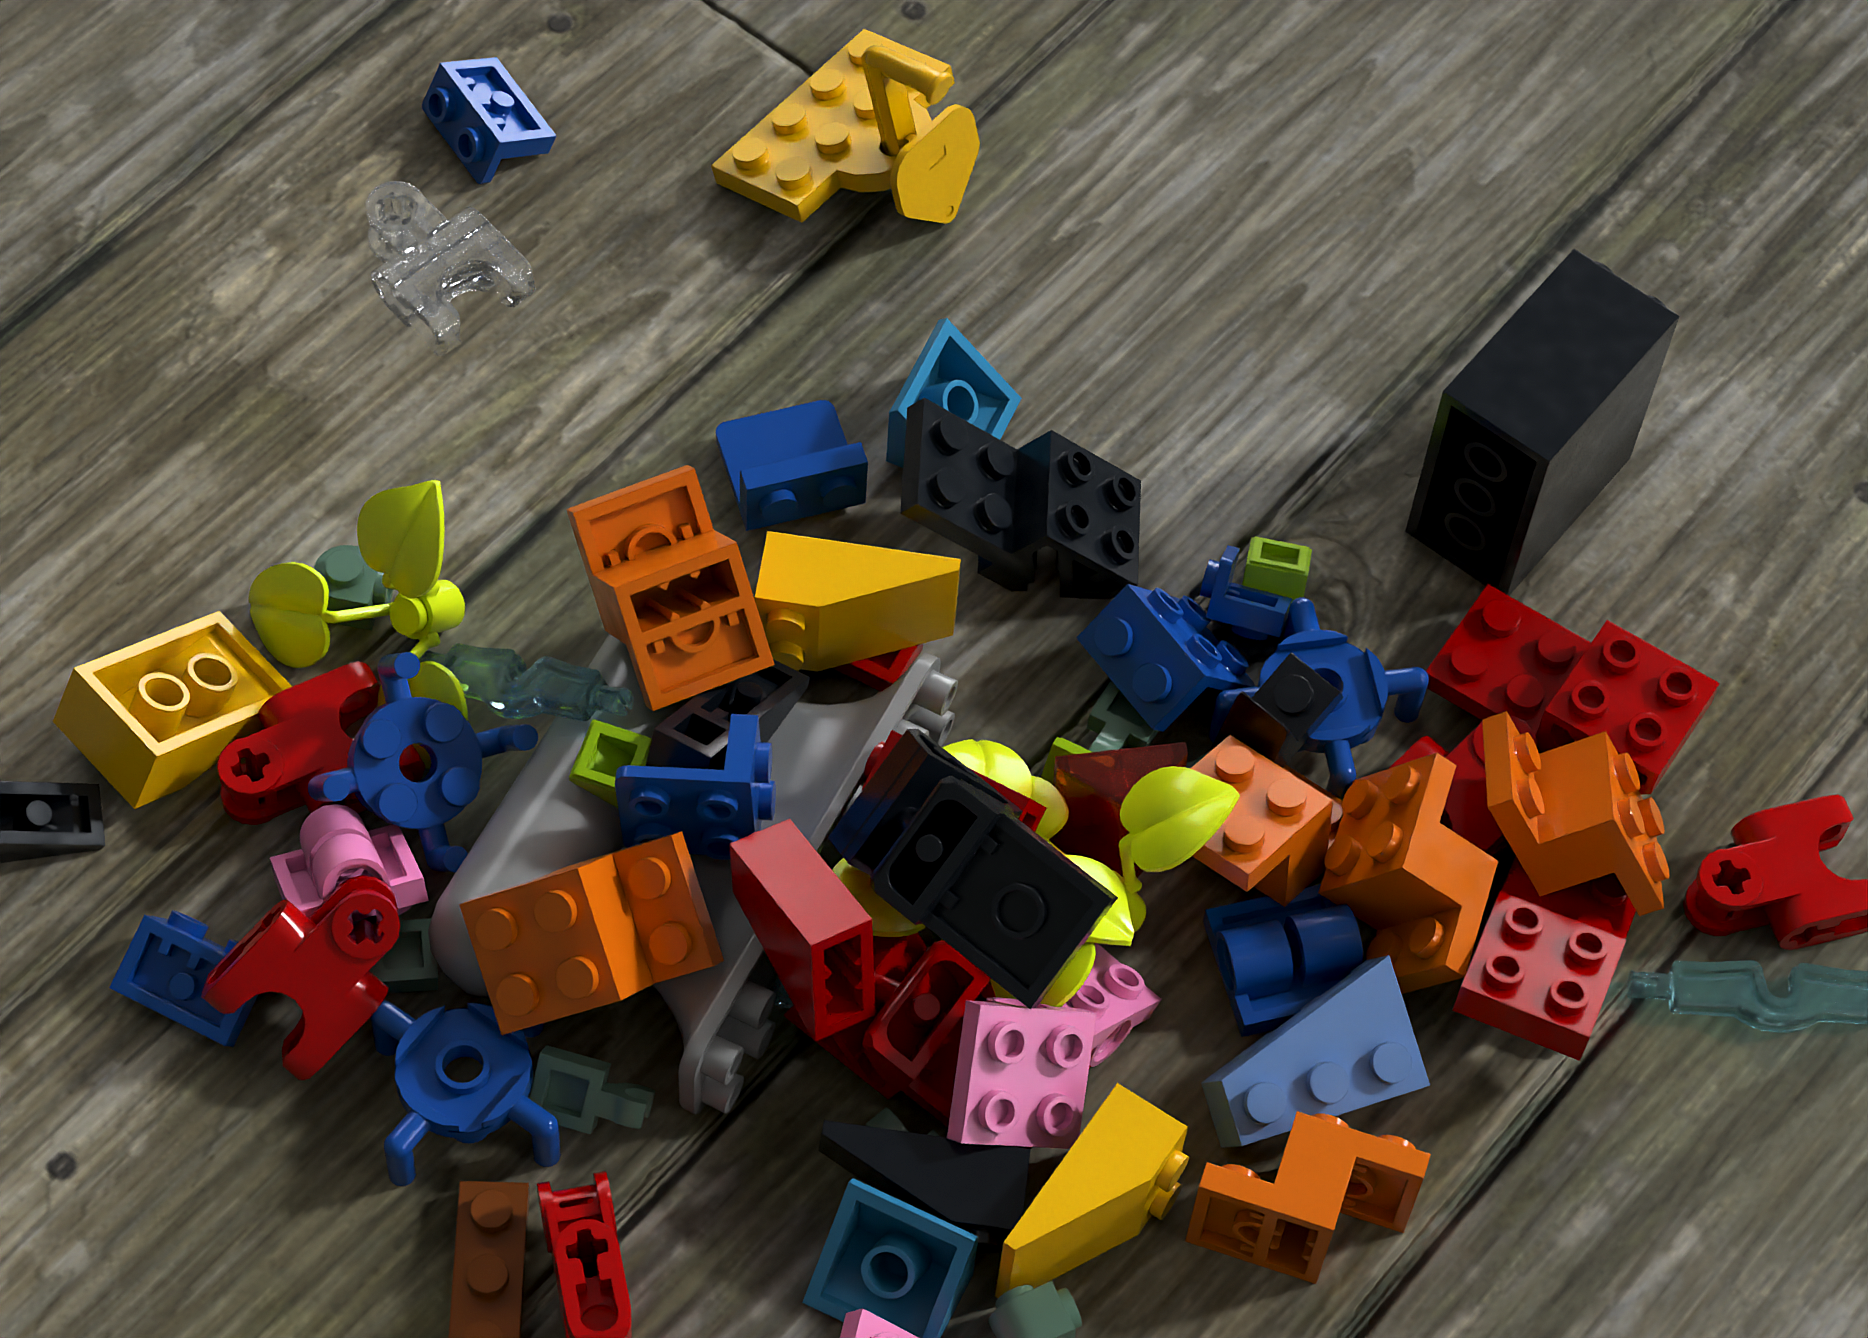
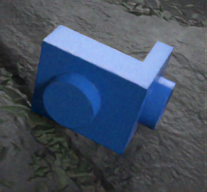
(1248, 610)

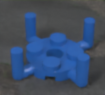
(1350, 671)
(453, 752)
(454, 1108)

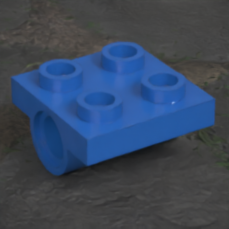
(1281, 955)

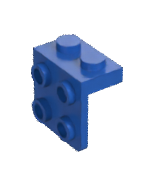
(791, 464)
(1161, 653)
(702, 803)

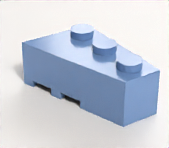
(1326, 1059)

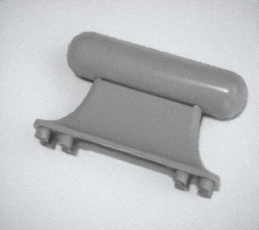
(555, 824)

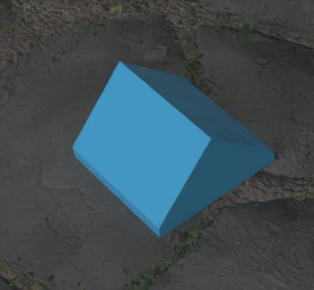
(956, 379)
(892, 1263)

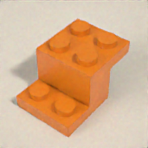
(670, 587)
(1574, 813)
(1277, 827)
(1409, 872)
(591, 933)
(1320, 1175)

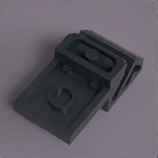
(1020, 500)
(968, 869)

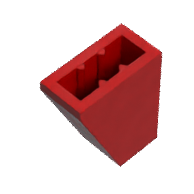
(807, 927)

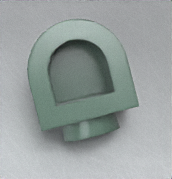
(351, 583)
(1035, 1313)

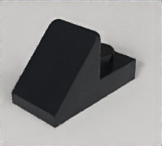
(1281, 711)

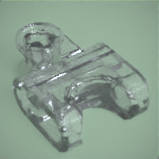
(437, 259)

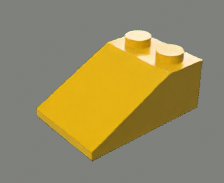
(850, 601)
(167, 706)
(1099, 1193)

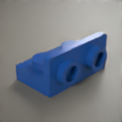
(484, 115)
(168, 973)

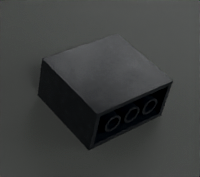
(1539, 422)

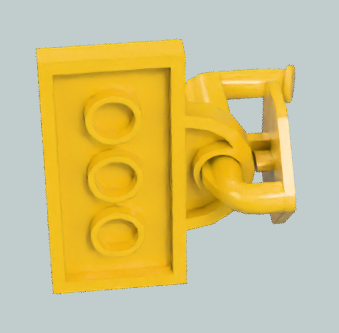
(862, 130)

